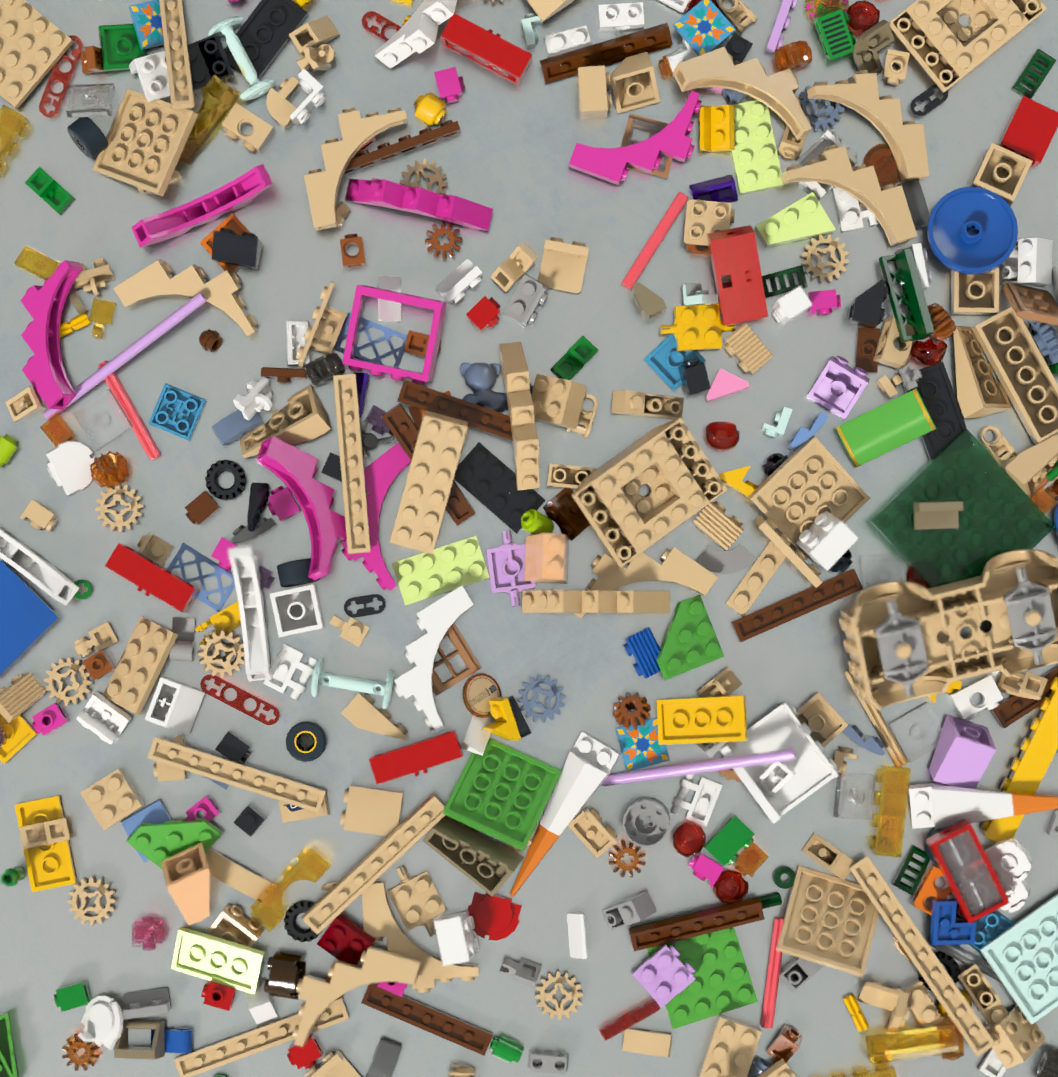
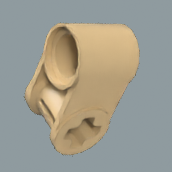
(736, 14)
(586, 418)
(997, 446)

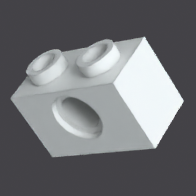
(621, 17)
(962, 698)

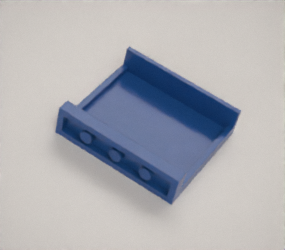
(22, 616)

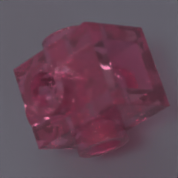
(142, 939)

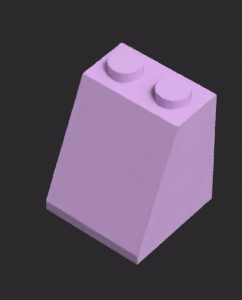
(961, 753)

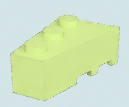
(796, 222)

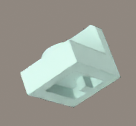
(530, 34)
(695, 295)
(781, 419)

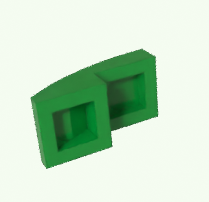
(49, 190)
(574, 359)

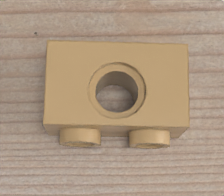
(238, 118)
(886, 350)

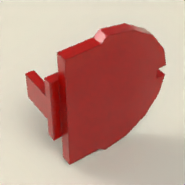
(494, 915)

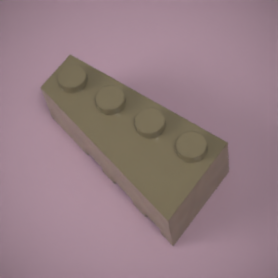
(473, 854)

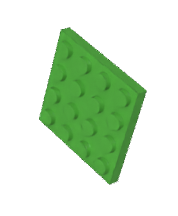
(502, 793)
(720, 977)

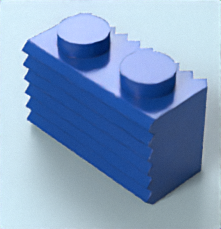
(645, 651)

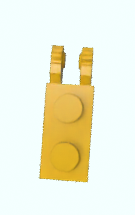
(227, 619)

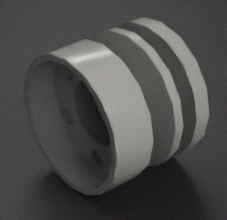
(652, 833)

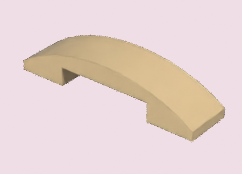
(236, 875)

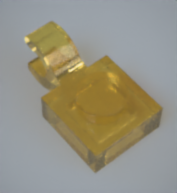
(101, 313)

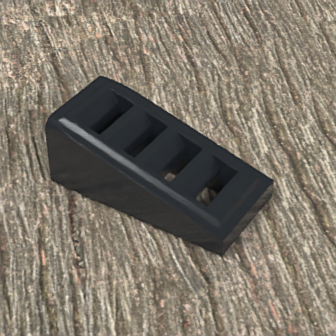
(257, 501)

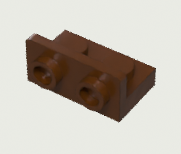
(566, 514)

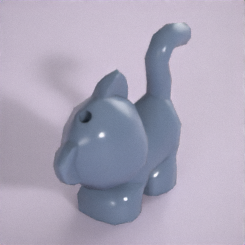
(480, 379)

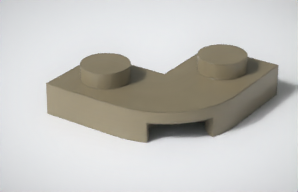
(869, 43)

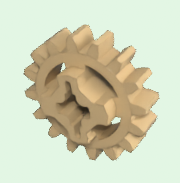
(434, 179)
(830, 250)
(120, 518)
(214, 657)
(62, 693)
(99, 908)
(548, 995)

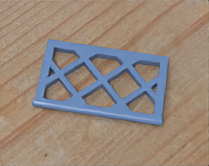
(366, 325)
(218, 571)

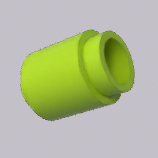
(7, 448)
(536, 522)

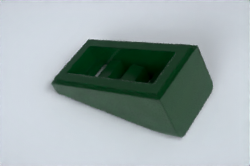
(1050, 61)
(801, 278)
(905, 865)

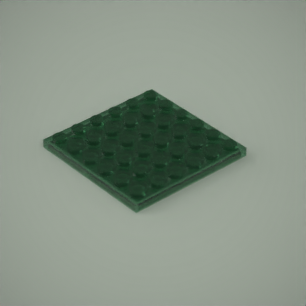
(993, 518)

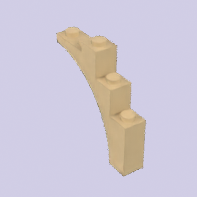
(750, 78)
(355, 132)
(904, 138)
(885, 203)
(219, 291)
(521, 415)
(675, 568)
(595, 601)
(381, 923)
(321, 993)

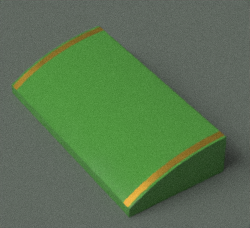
(885, 428)

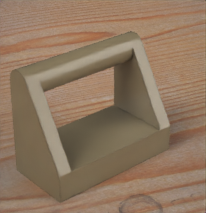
(647, 301)
(157, 1050)

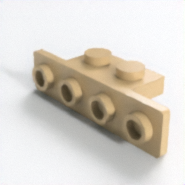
(325, 328)

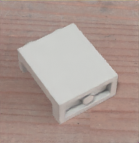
(813, 152)

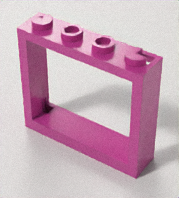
(434, 338)

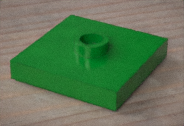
(119, 46)

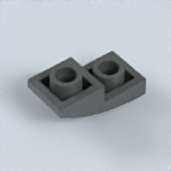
(916, 203)
(242, 533)
(384, 1059)

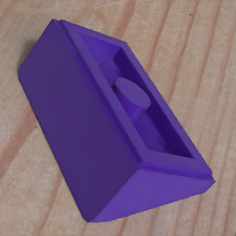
(718, 190)
(362, 387)

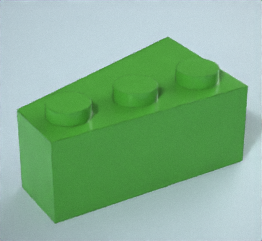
(7, 1055)

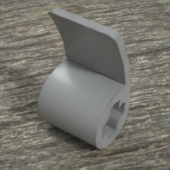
(184, 645)

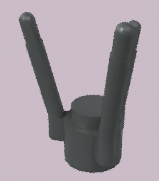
(370, 441)

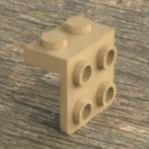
(706, 218)
(563, 265)
(593, 832)
(887, 998)
(1015, 1038)
(333, 1066)

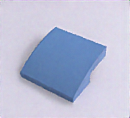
(804, 434)
(151, 813)

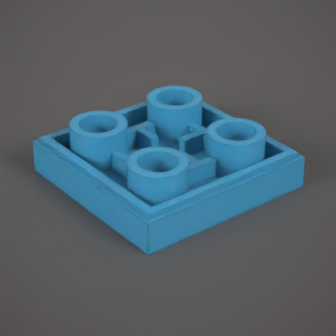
(177, 412)
(989, 928)

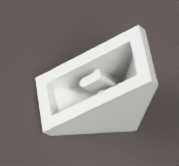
(774, 777)
(262, 1006)

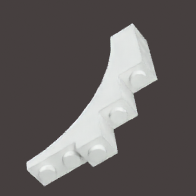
(417, 32)
(36, 569)
(251, 608)
(418, 681)

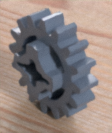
(827, 111)
(1046, 340)
(550, 693)

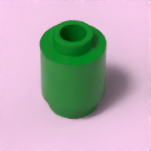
(506, 1049)

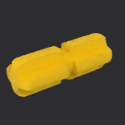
(75, 323)
(854, 1009)

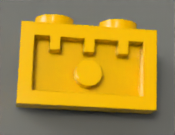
(717, 128)

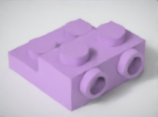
(839, 386)
(664, 974)

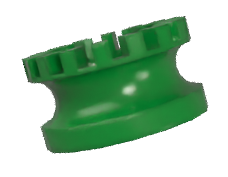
(86, 584)

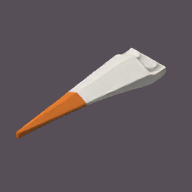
(581, 776)
(946, 805)

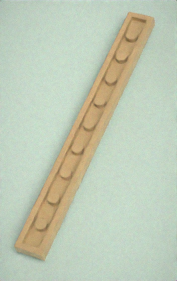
(922, 956)

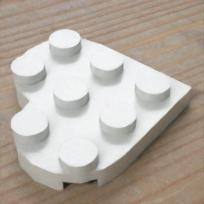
(1011, 865)

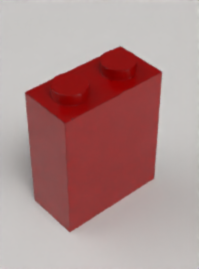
(1030, 130)

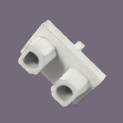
(258, 398)

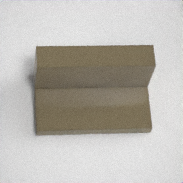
(936, 515)

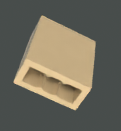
(371, 810)

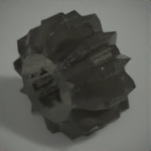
(324, 368)
(1049, 1064)

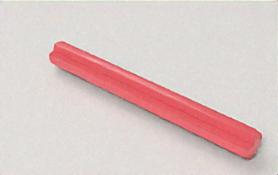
(655, 240)
(128, 407)
(772, 978)

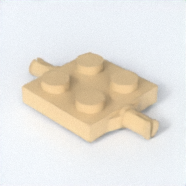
(416, 900)

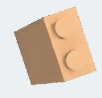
(546, 558)
(189, 882)

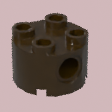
(284, 974)

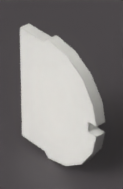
(70, 465)
(102, 1022)

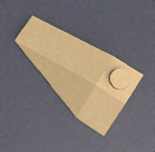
(976, 386)
(295, 423)
(1033, 464)

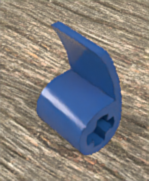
(177, 1040)

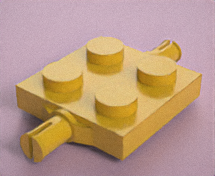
(697, 327)

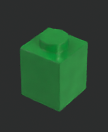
(72, 996)

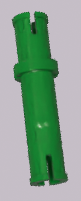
(12, 876)

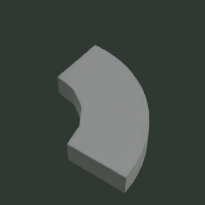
(725, 561)

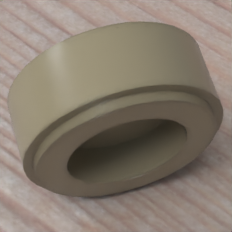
(77, 303)

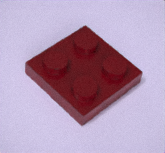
(345, 940)

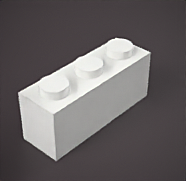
(791, 306)

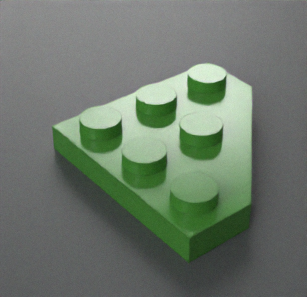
(688, 640)
(172, 837)

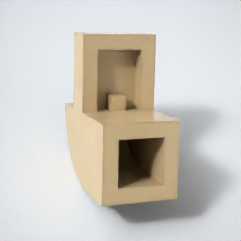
(279, 104)
(515, 266)

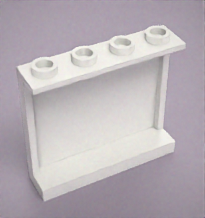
(780, 732)

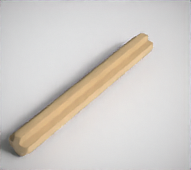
(882, 728)

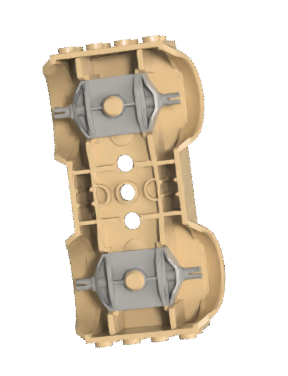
(897, 625)

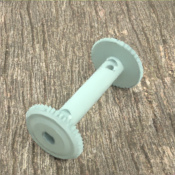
(226, 29)
(352, 683)

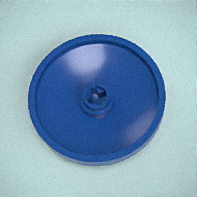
(972, 230)

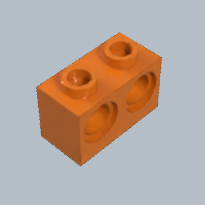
(928, 888)

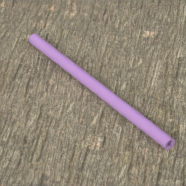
(132, 350)
(700, 767)

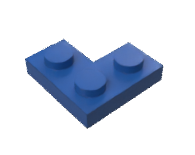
(945, 927)

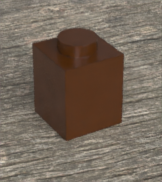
(202, 508)

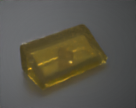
(36, 263)

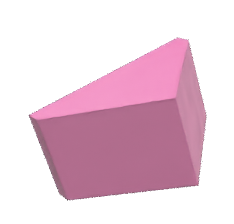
(725, 384)

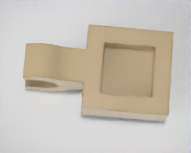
(352, 630)

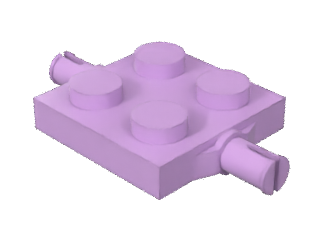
(508, 568)

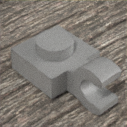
(910, 377)
(524, 971)

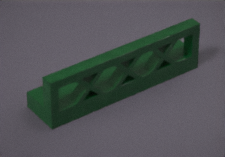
(914, 298)

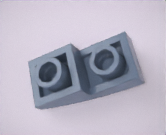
(234, 426)
(869, 743)

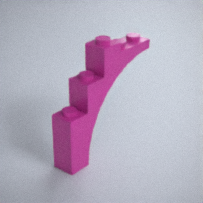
(611, 162)
(419, 201)
(203, 209)
(42, 336)
(378, 480)
(315, 499)

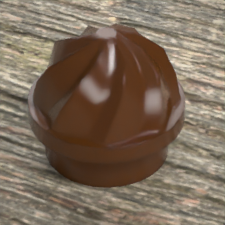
(210, 340)

